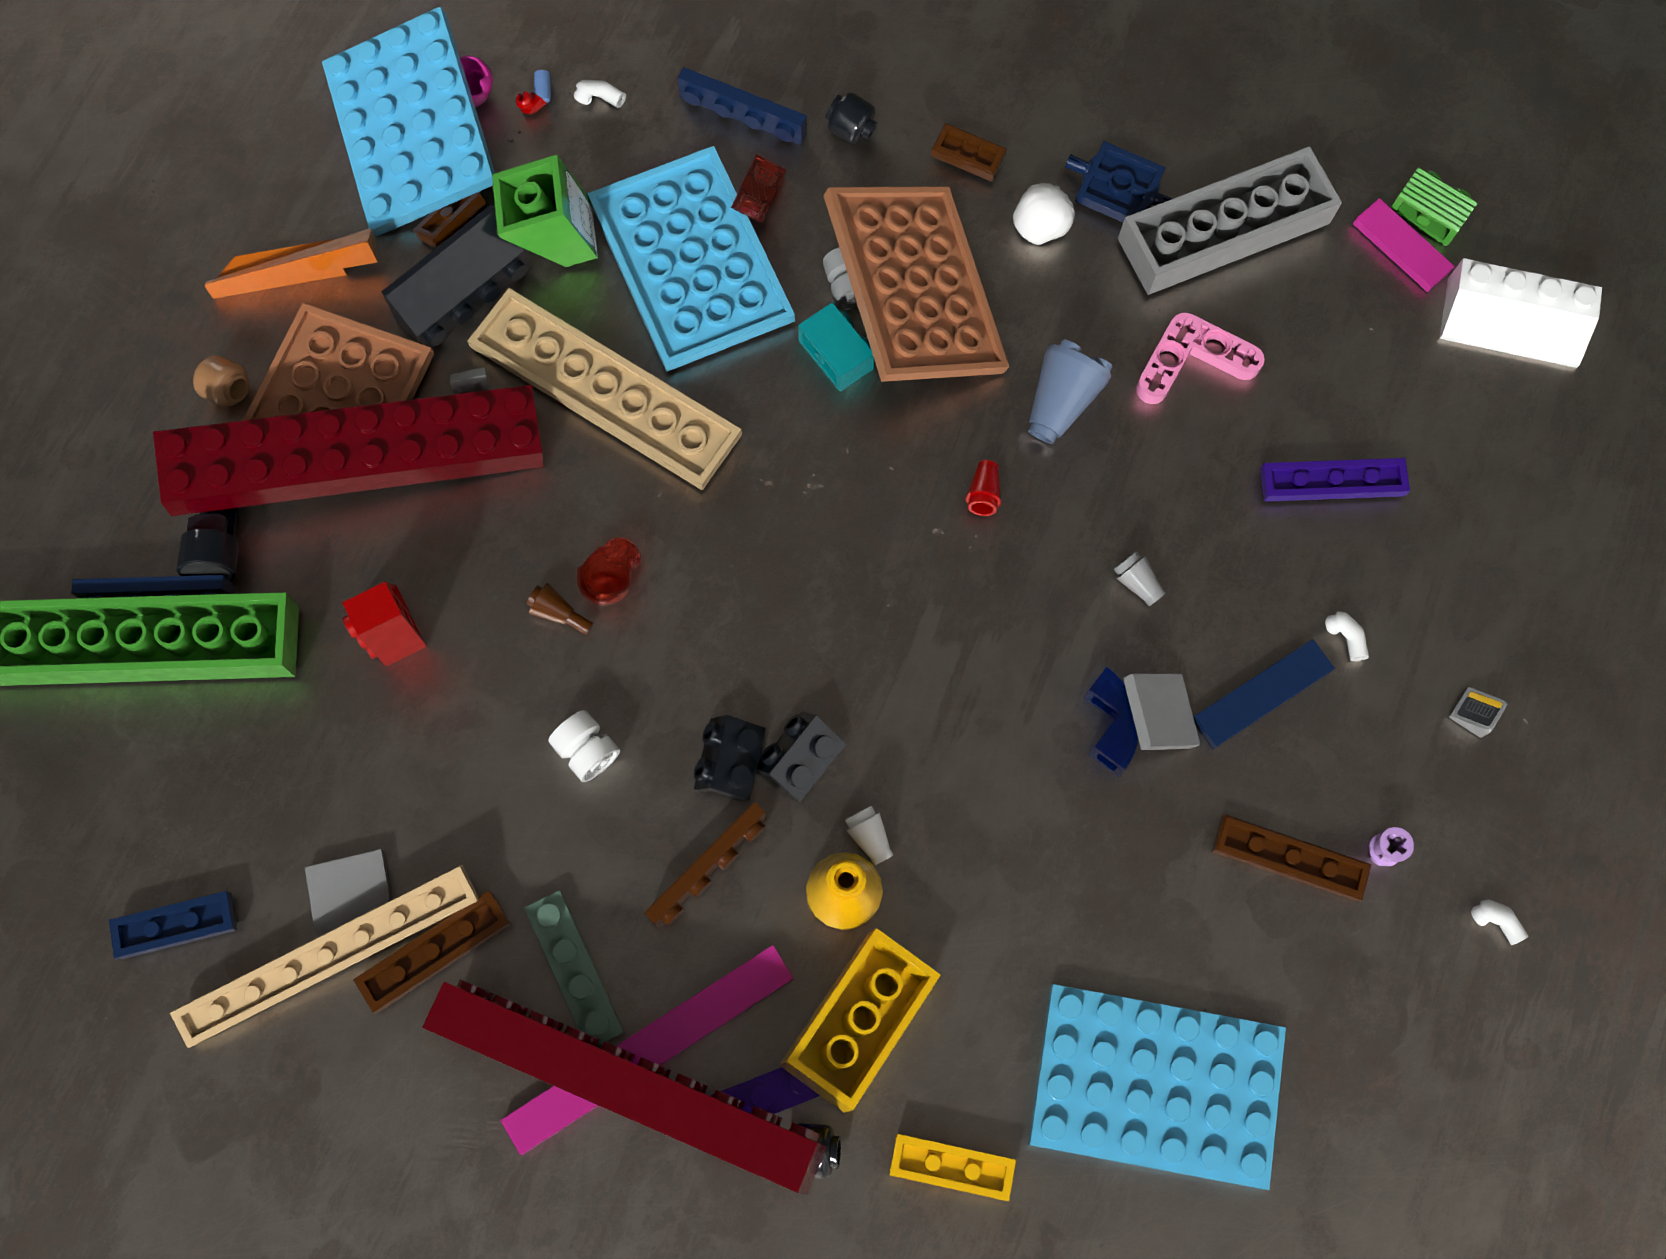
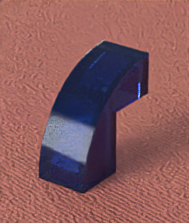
(1120, 740)

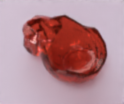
(607, 572)

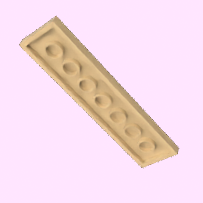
(605, 388)

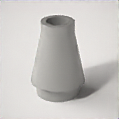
(1139, 578)

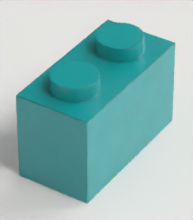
(836, 346)

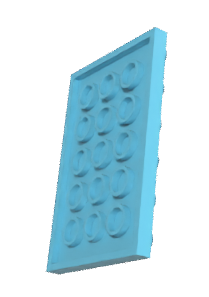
(409, 122)
(690, 258)
(1158, 1086)

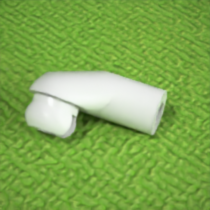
(601, 89)
(1353, 633)
(1501, 915)

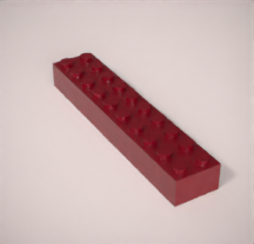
(346, 450)
(629, 1089)

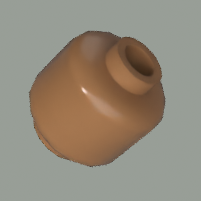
(221, 381)

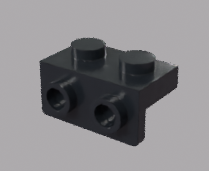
(800, 754)
(729, 757)

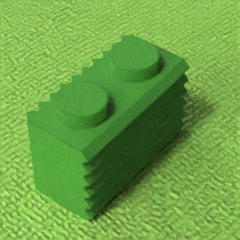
(1433, 206)

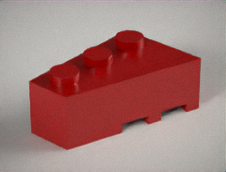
(383, 623)

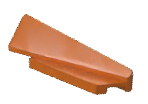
(294, 265)

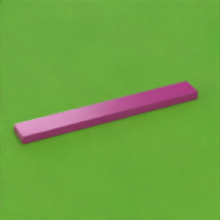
(657, 1043)

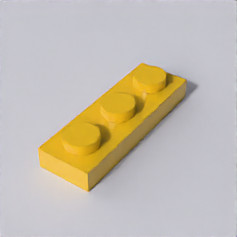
(952, 1167)

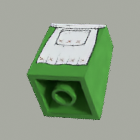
(545, 211)

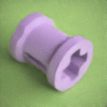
(1400, 851)

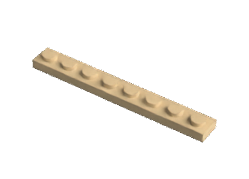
(324, 956)

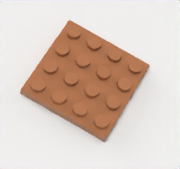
(338, 365)

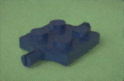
(1118, 182)

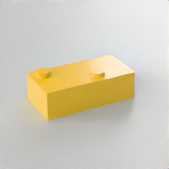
(860, 1020)

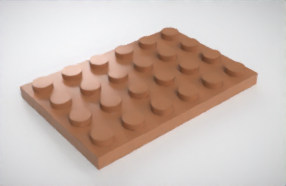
(915, 282)

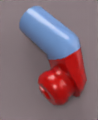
(539, 97)

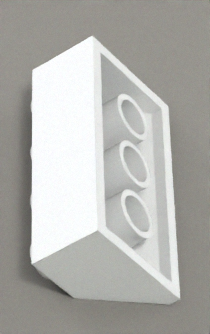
(1520, 312)

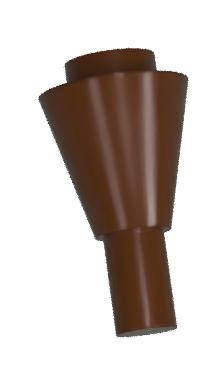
(550, 605)

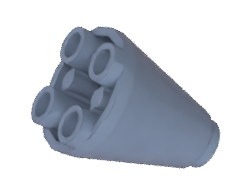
(1065, 389)

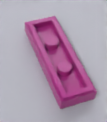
(1403, 245)

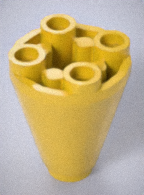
(843, 906)

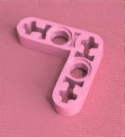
(1195, 345)

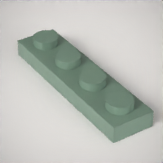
(573, 968)

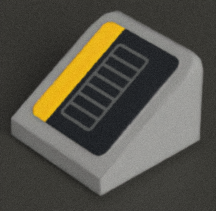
(1478, 711)

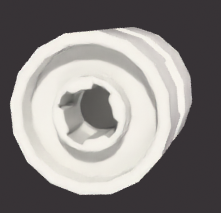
(587, 750)

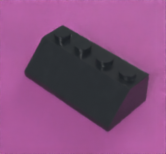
(455, 280)

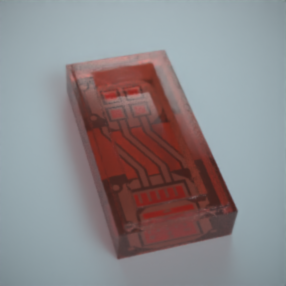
(758, 188)

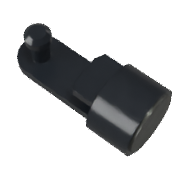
(210, 545)

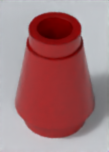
(984, 492)

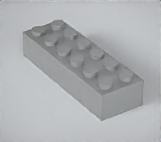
(1228, 220)

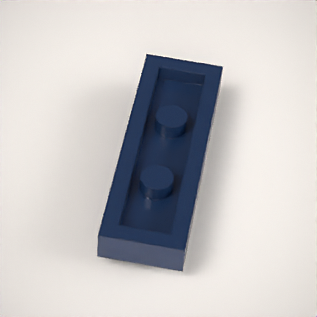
(172, 925)

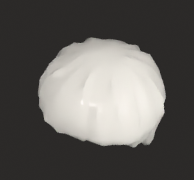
(1043, 213)

